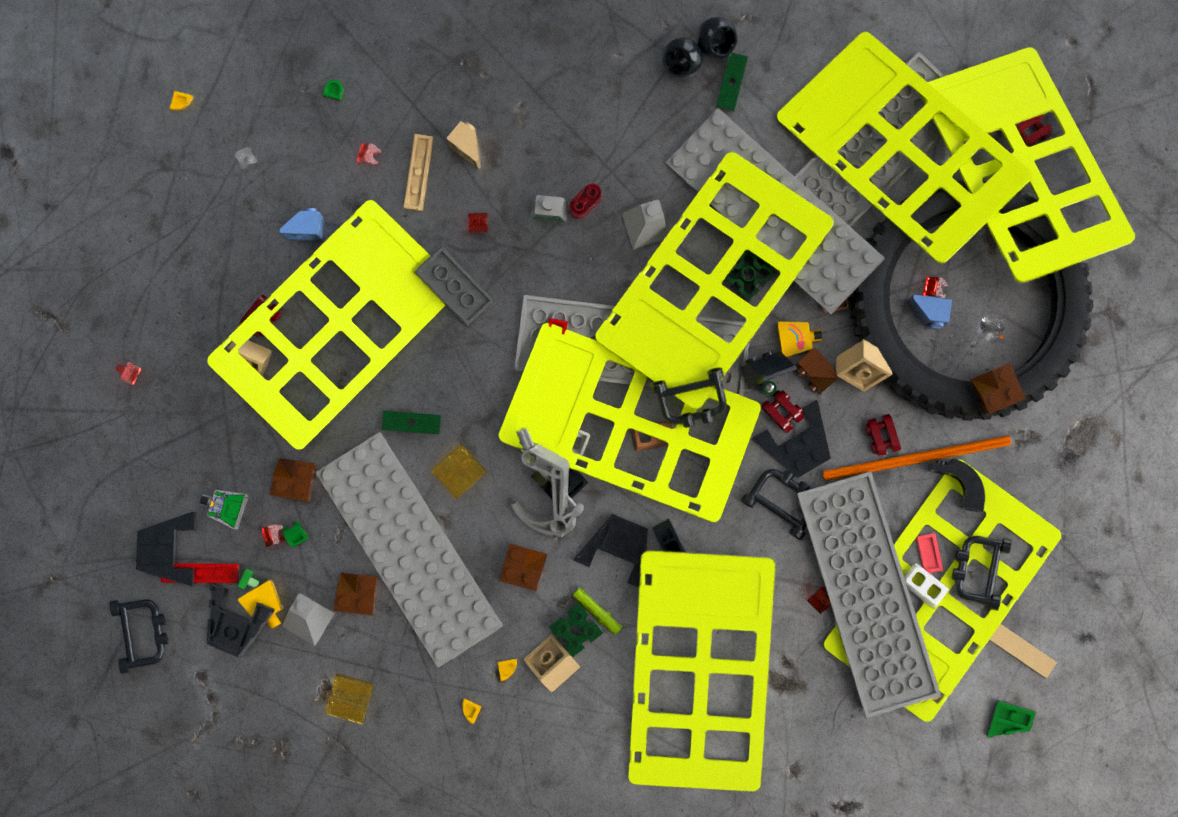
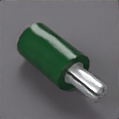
(768, 388)

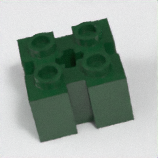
(760, 276)
(578, 618)

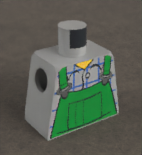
(549, 208)
(225, 507)

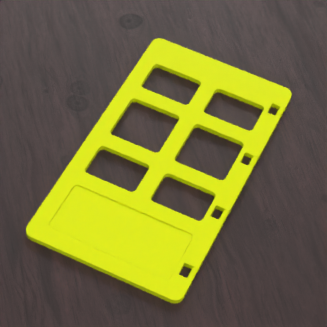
(851, 95)
(996, 99)
(378, 260)
(670, 341)
(559, 393)
(999, 509)
(703, 595)

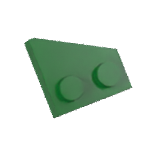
(1010, 719)

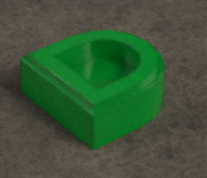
(333, 90)

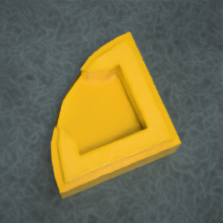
(180, 101)
(507, 668)
(470, 710)

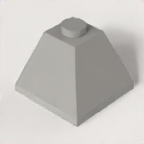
(645, 224)
(307, 619)

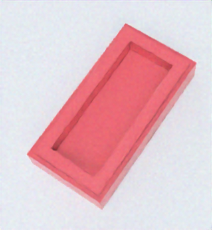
(929, 553)

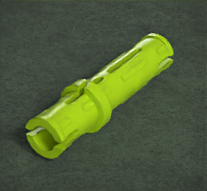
(597, 611)

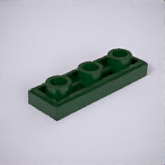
(734, 71)
(399, 422)

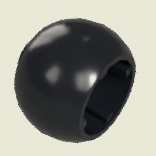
(714, 41)
(674, 63)

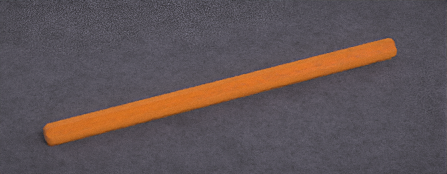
(916, 458)

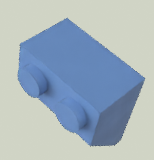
(304, 226)
(931, 310)

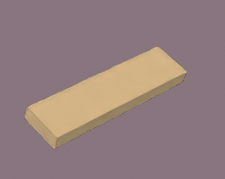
(418, 172)
(1023, 651)

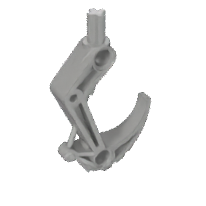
(557, 472)

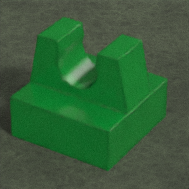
(295, 535)
(247, 579)

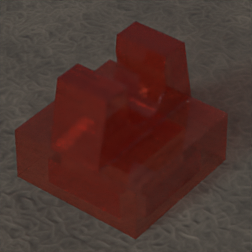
(366, 154)
(478, 222)
(934, 287)
(129, 373)
(271, 535)
(819, 600)

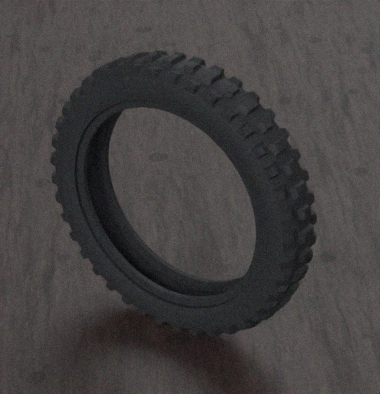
(957, 397)

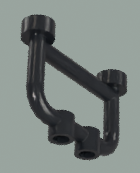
(688, 418)
(787, 479)
(959, 574)
(160, 637)

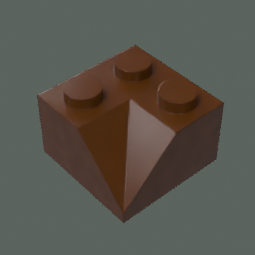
(816, 371)
(997, 389)
(293, 480)
(523, 567)
(356, 594)

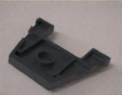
(802, 451)
(620, 539)
(158, 546)
(230, 631)

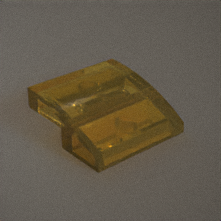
(459, 471)
(349, 698)

